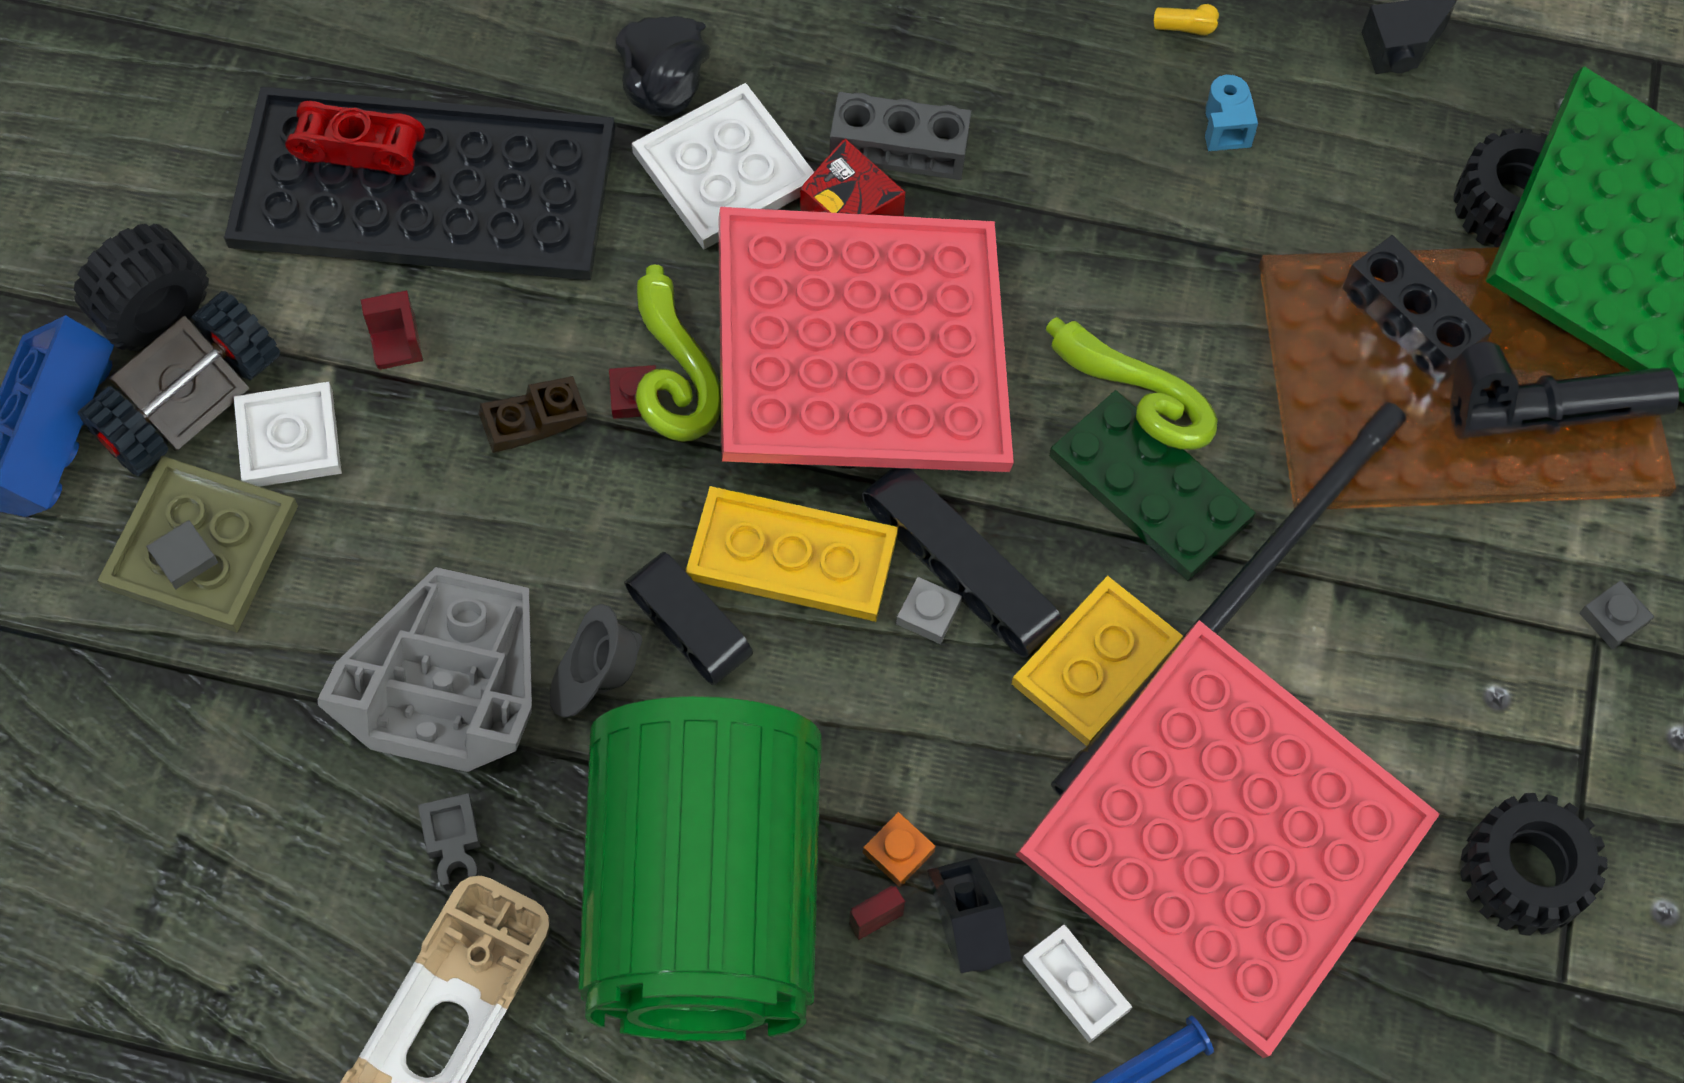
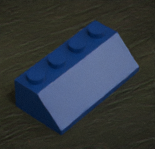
(39, 408)

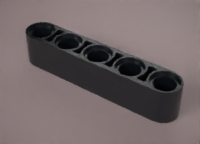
(963, 560)

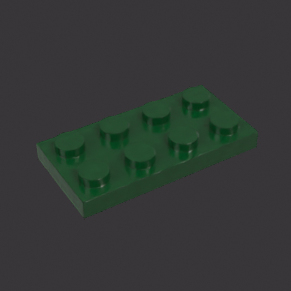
(1152, 486)

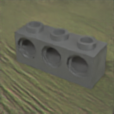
(914, 151)

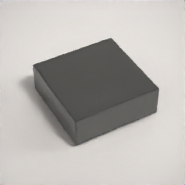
(182, 554)

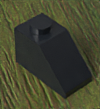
(1404, 32)
(970, 915)

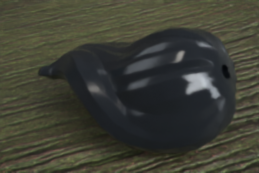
(662, 63)

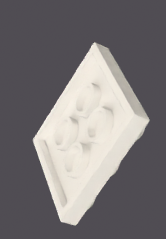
(722, 158)

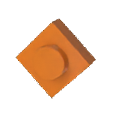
(899, 849)

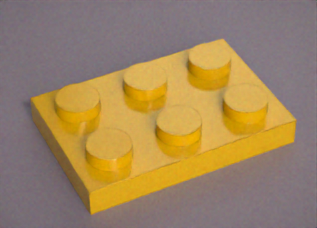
(1096, 660)

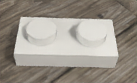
(1076, 983)

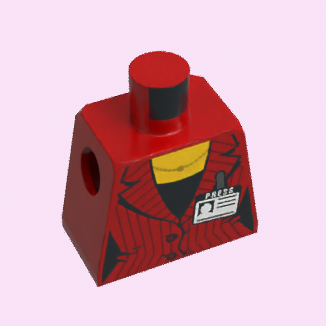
(851, 185)

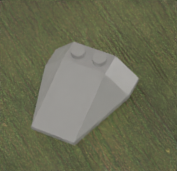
(440, 674)

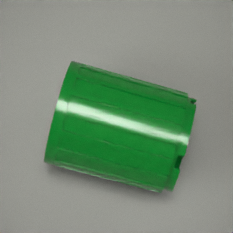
(700, 869)

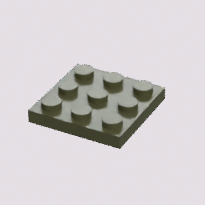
(235, 521)

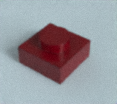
(623, 390)

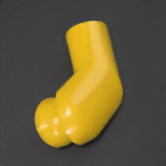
(1194, 21)

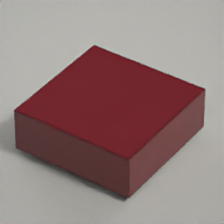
(876, 912)

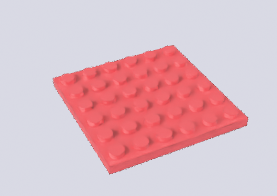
(861, 341)
(1229, 838)

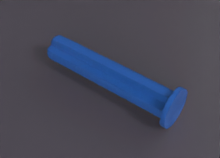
(1162, 1056)

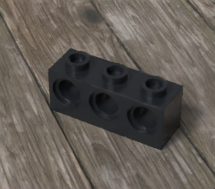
(1416, 288)

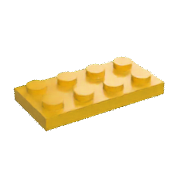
(792, 553)

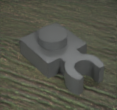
(448, 832)

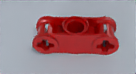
(355, 137)

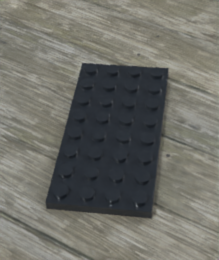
(483, 193)

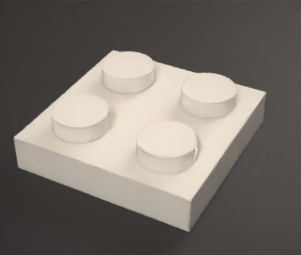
(287, 434)

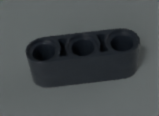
(688, 618)

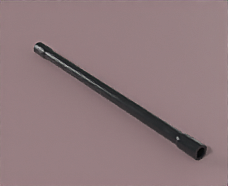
(1369, 440)

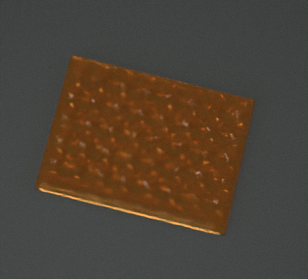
(1340, 369)

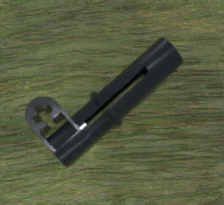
(1549, 402)

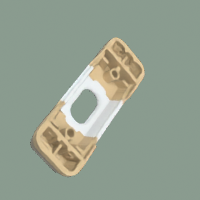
(469, 958)

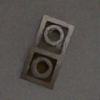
(542, 412)

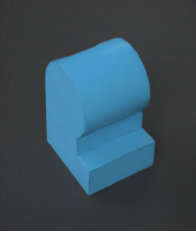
(1230, 114)

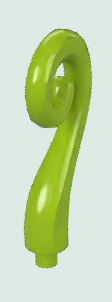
(659, 315)
(1173, 394)

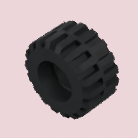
(1479, 190)
(140, 285)
(1558, 835)

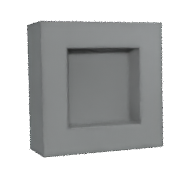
(929, 610)

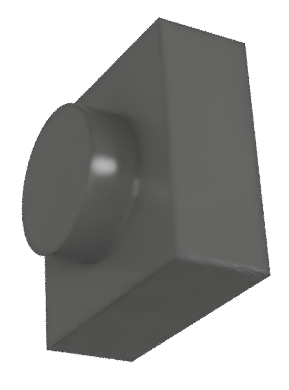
(1616, 614)

